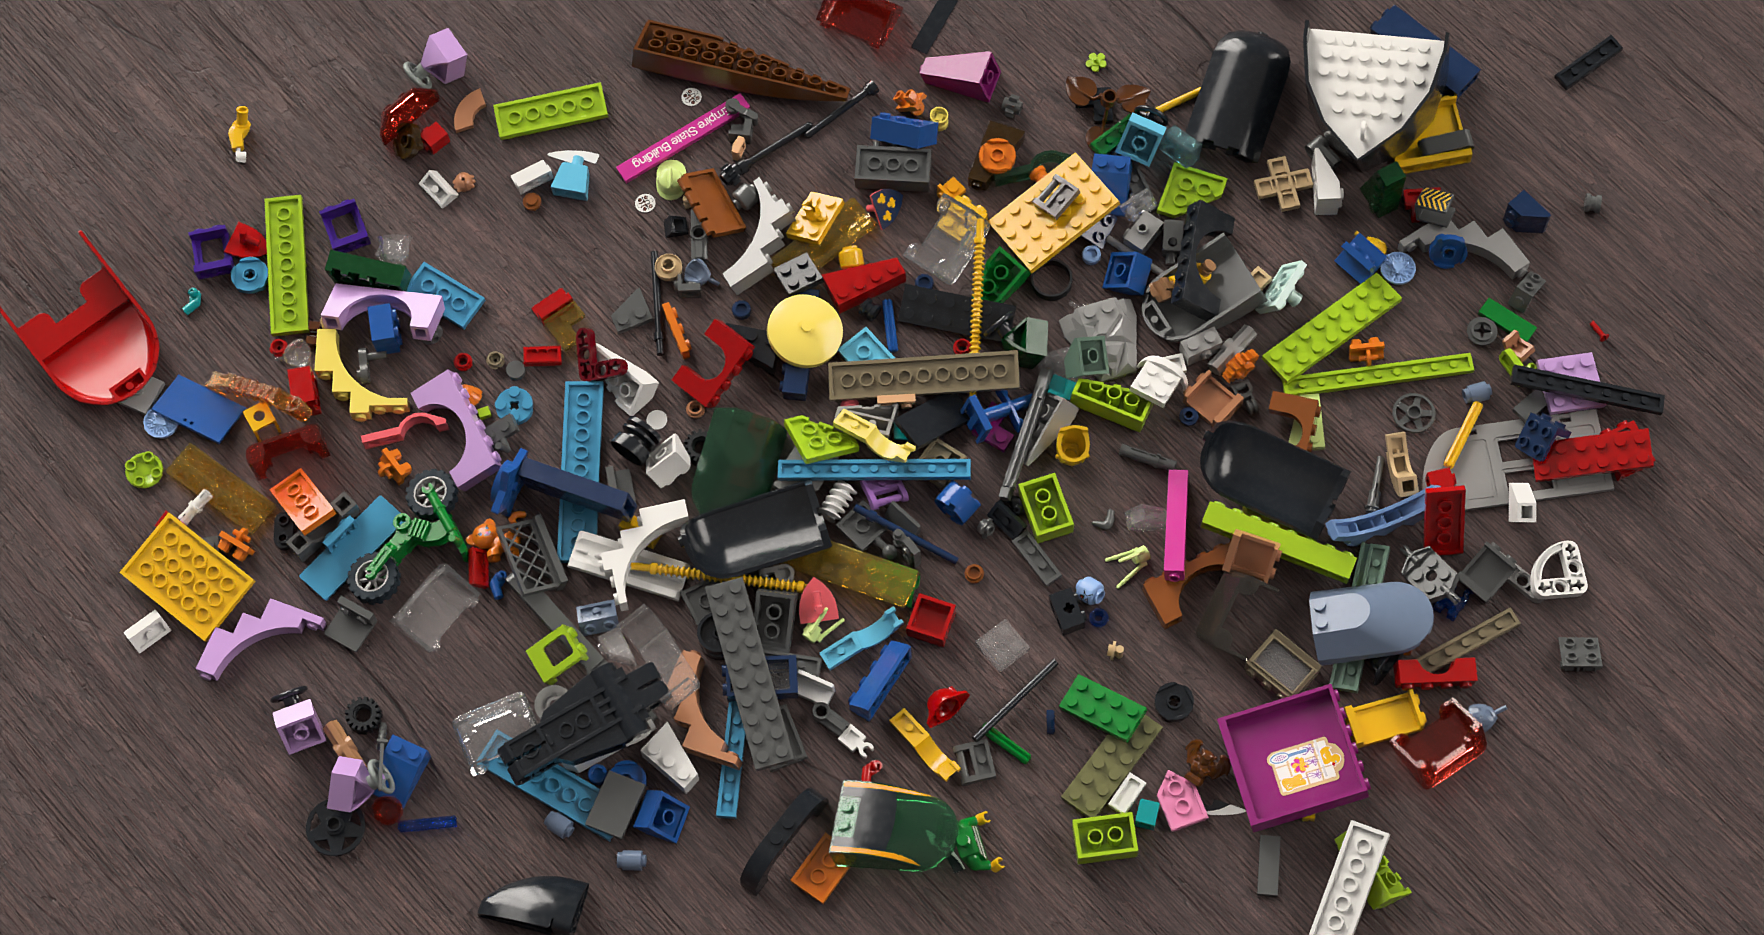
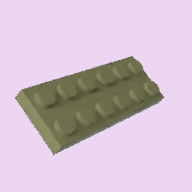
(1109, 768)

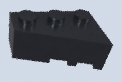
(763, 354)

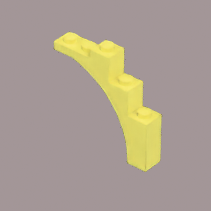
(344, 387)

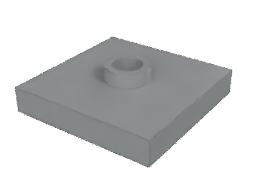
(146, 397)

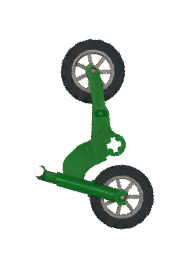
(408, 536)

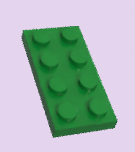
(1102, 708)

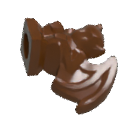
(1203, 764)

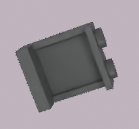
(1488, 571)

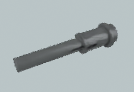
(1374, 495)

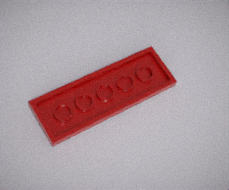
(1596, 455)

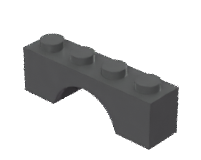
(306, 545)

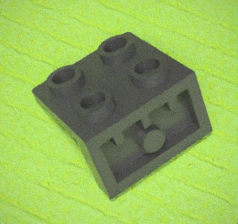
(351, 624)

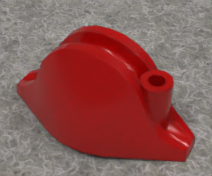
(944, 705)

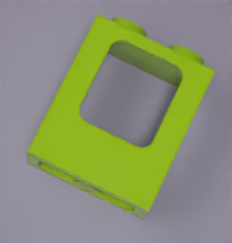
(541, 661)

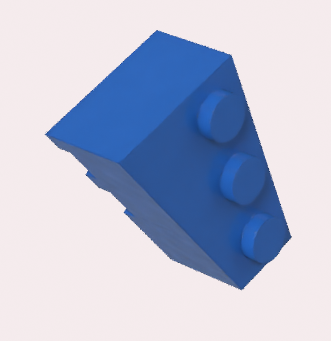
(904, 131)

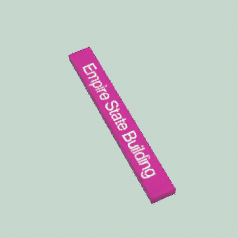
(678, 141)

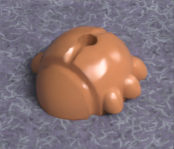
(465, 185)

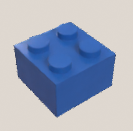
(384, 328)

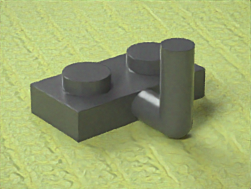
(501, 431)

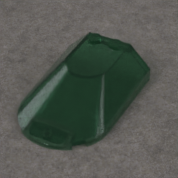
(736, 458)

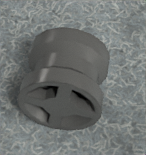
(1592, 203)

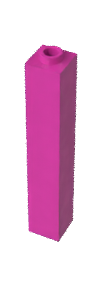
(1176, 525)

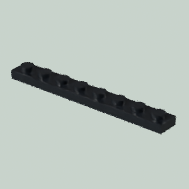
(1587, 389)

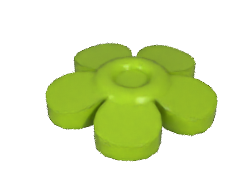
(1096, 62)

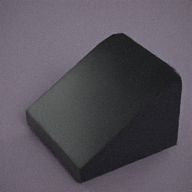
(675, 226)

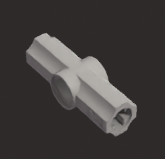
(1231, 348)

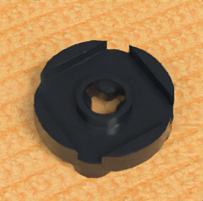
(1178, 692)

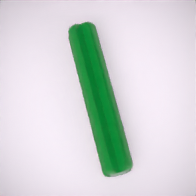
(1008, 745)

